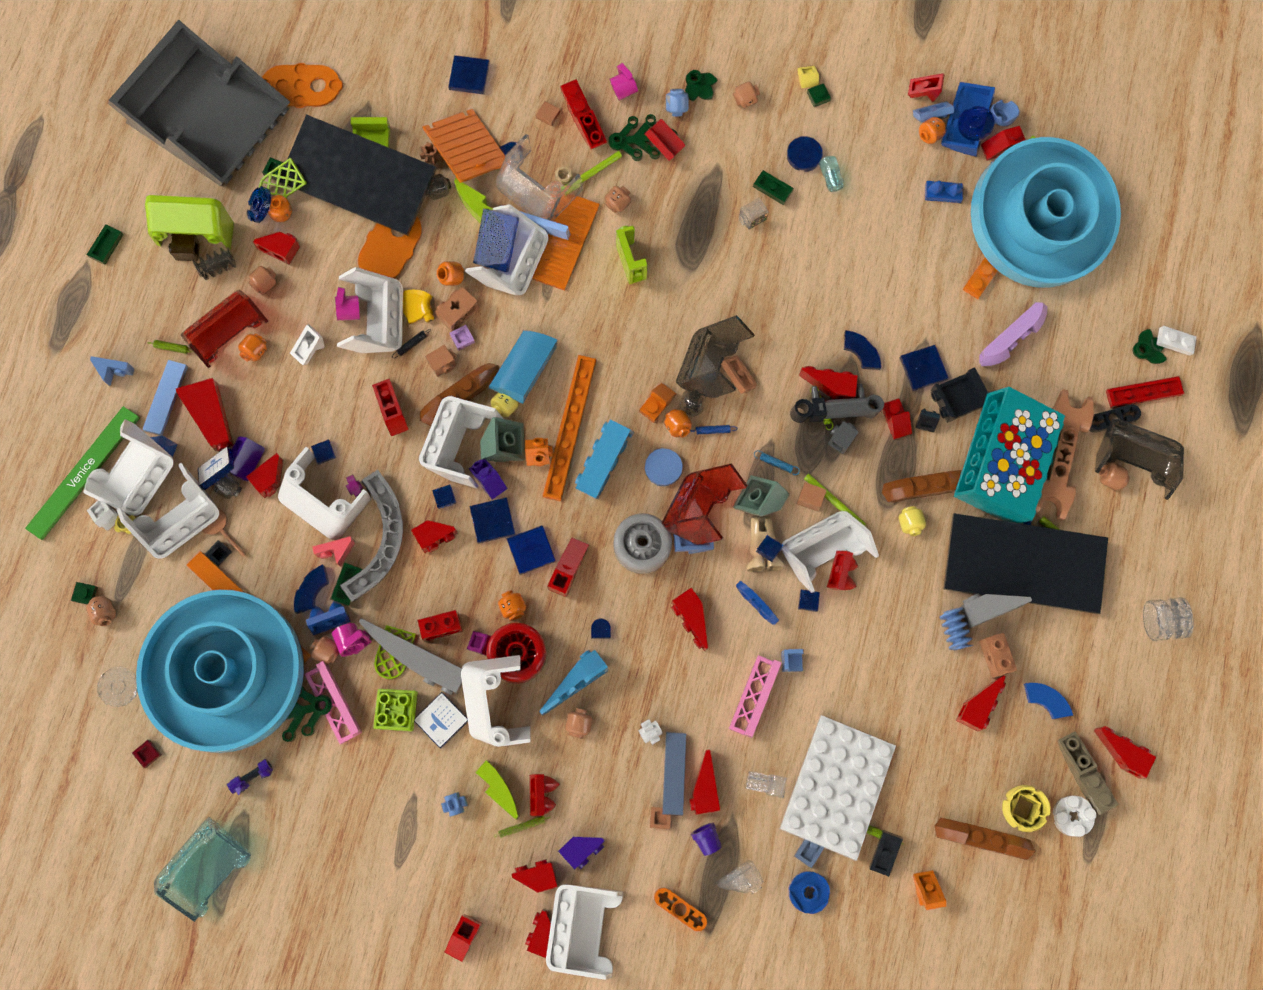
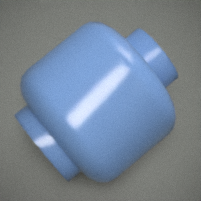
(677, 102)

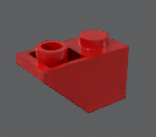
(432, 534)
(537, 878)
(462, 937)
(539, 939)

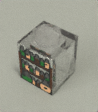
(753, 213)

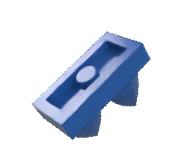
(943, 191)
(321, 622)

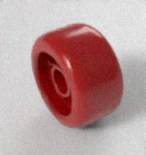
(522, 637)

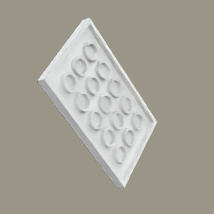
(838, 787)

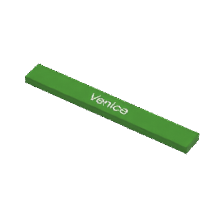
(76, 479)

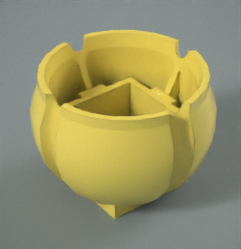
(1038, 812)

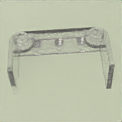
(528, 193)

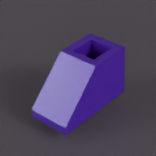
(488, 478)
(579, 848)

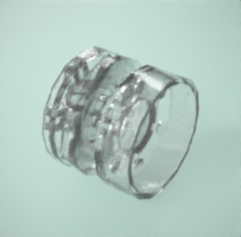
(1168, 619)

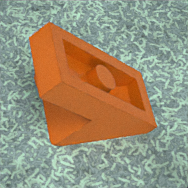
(657, 402)
(929, 890)

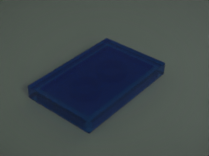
(496, 240)

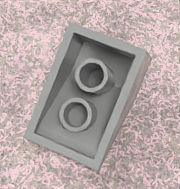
(986, 607)

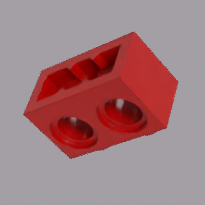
(440, 625)

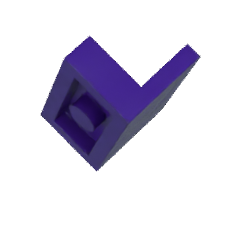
(245, 456)

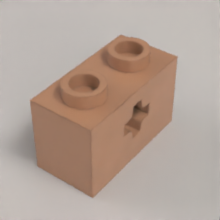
(455, 318)
(998, 655)

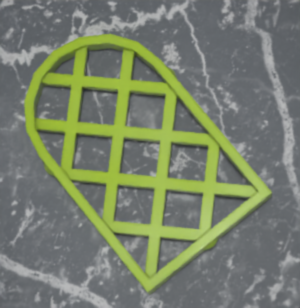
(280, 167)
(400, 631)

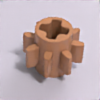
(430, 153)

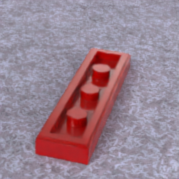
(1144, 392)

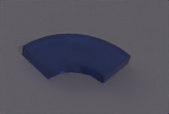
(862, 349)
(308, 590)

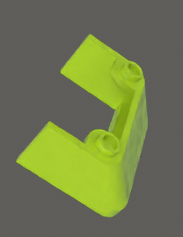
(188, 216)

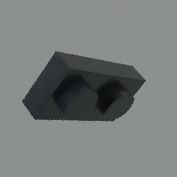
(886, 853)

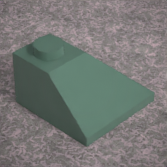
(503, 441)
(761, 497)

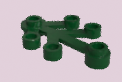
(638, 138)
(300, 711)

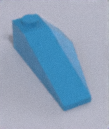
(582, 674)

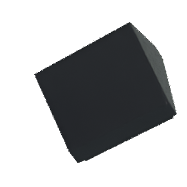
(218, 552)

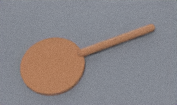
(218, 526)

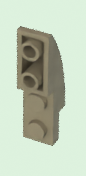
(1085, 773)

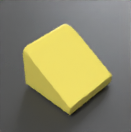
(808, 76)

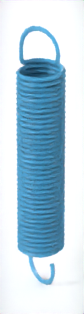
(776, 462)

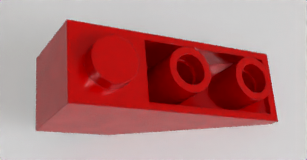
(831, 383)
(567, 567)
(692, 613)
(977, 708)
(1128, 756)

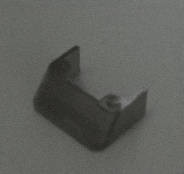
(706, 352)
(1144, 450)

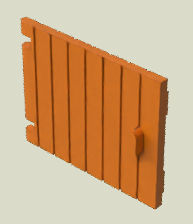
(465, 145)

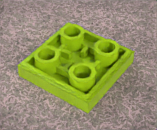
(395, 709)

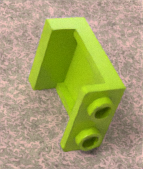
(372, 128)
(634, 270)

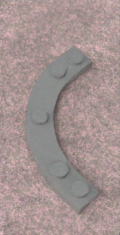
(391, 538)

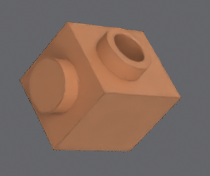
(441, 360)

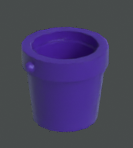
(707, 839)

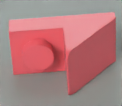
(339, 548)

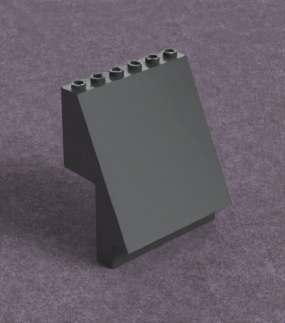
(199, 104)

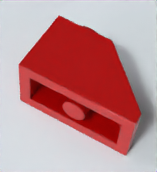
(1001, 142)
(278, 245)
(267, 476)

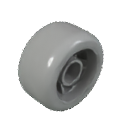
(642, 558)

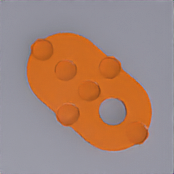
(295, 83)
(387, 253)

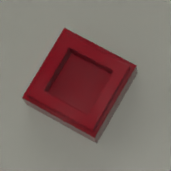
(146, 753)

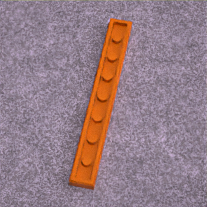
(569, 428)
(218, 580)

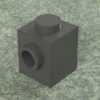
(843, 436)

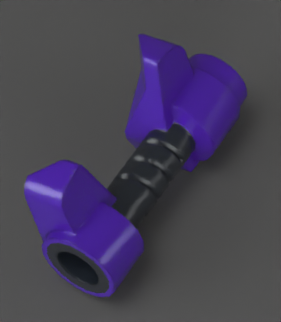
(239, 784)

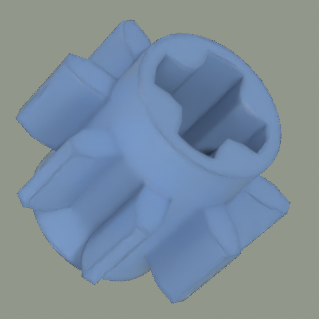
(454, 804)

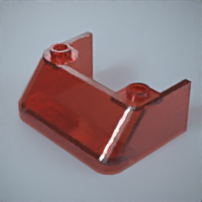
(222, 325)
(694, 500)

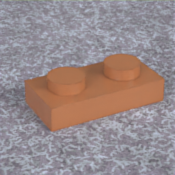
(739, 374)

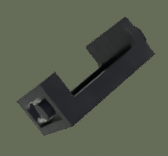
(960, 395)

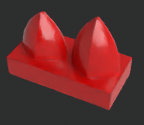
(839, 575)
(538, 787)

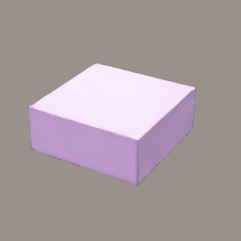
(462, 337)

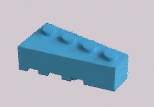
(603, 458)

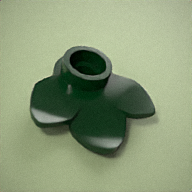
(701, 87)
(1151, 350)

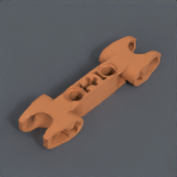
(1056, 487)

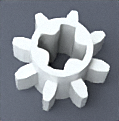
(650, 731)

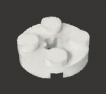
(1062, 816)

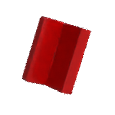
(665, 139)

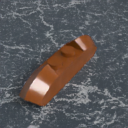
(464, 389)
(921, 486)
(984, 838)

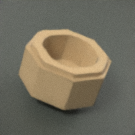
(563, 175)

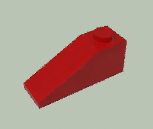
(390, 407)
(705, 793)

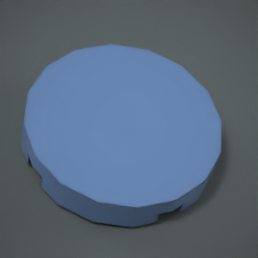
(663, 467)

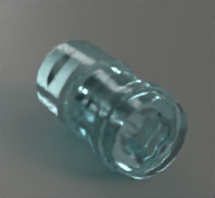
(831, 173)

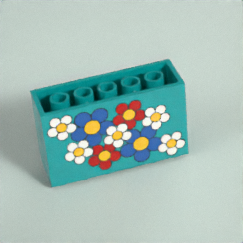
(1009, 456)

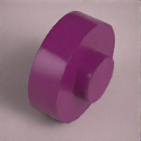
(353, 486)

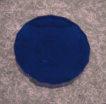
(976, 123)
(804, 153)
(259, 204)

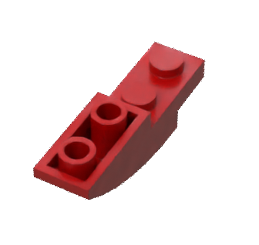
(583, 115)

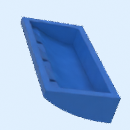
(967, 96)

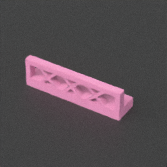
(338, 698)
(762, 698)

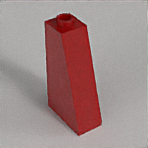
(208, 412)

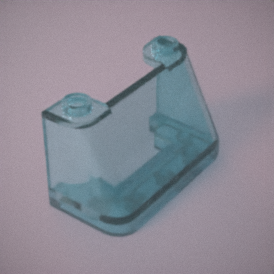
(200, 869)

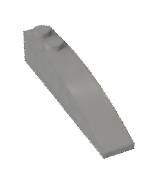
(417, 659)

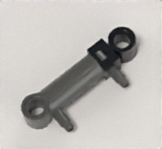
(819, 409)

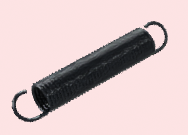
(411, 343)

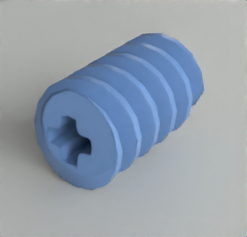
(956, 630)

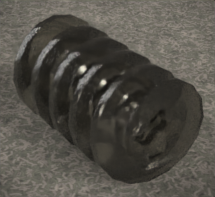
(215, 263)

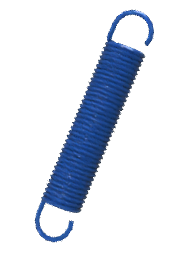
(713, 429)

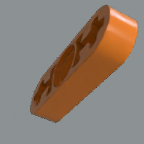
(696, 913)

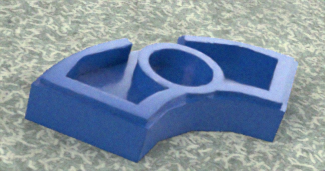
(757, 603)
(1049, 699)

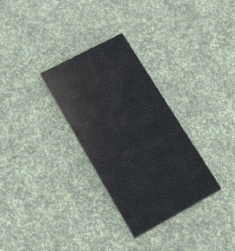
(359, 174)
(1026, 561)

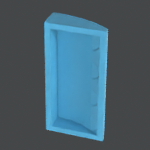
(524, 365)

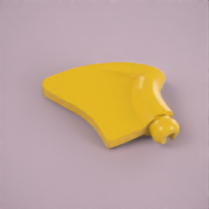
(417, 305)

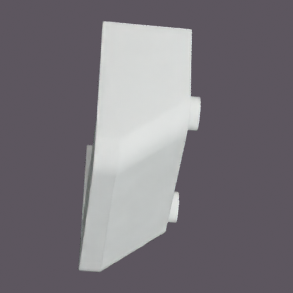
(526, 254)
(384, 312)
(446, 436)
(330, 520)
(177, 525)
(822, 540)
(476, 679)

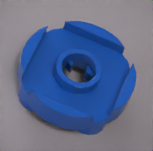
(820, 894)

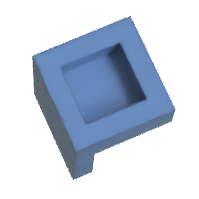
(792, 660)

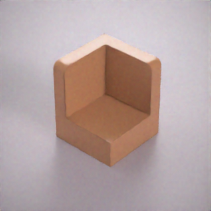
(811, 496)

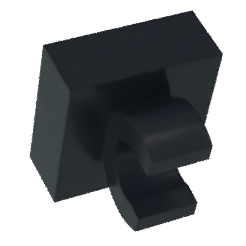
(928, 420)

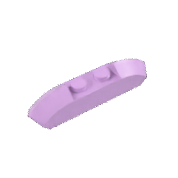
(1028, 322)

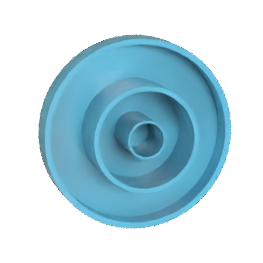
(1045, 212)
(219, 671)

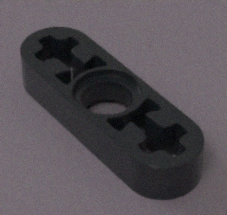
(1119, 412)

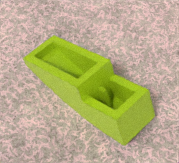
(472, 199)
(498, 788)

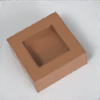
(548, 113)
(659, 820)

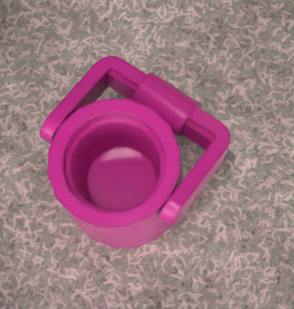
(623, 83)
(346, 306)
(349, 639)

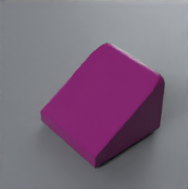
(478, 643)

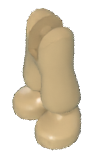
(757, 537)

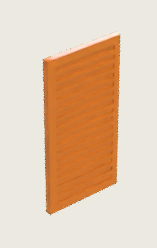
(562, 254)

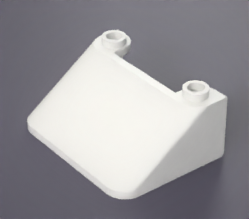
(134, 475)
(578, 930)

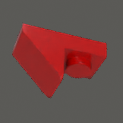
(926, 86)
(897, 419)

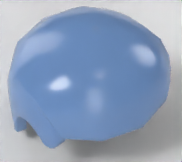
(1004, 113)

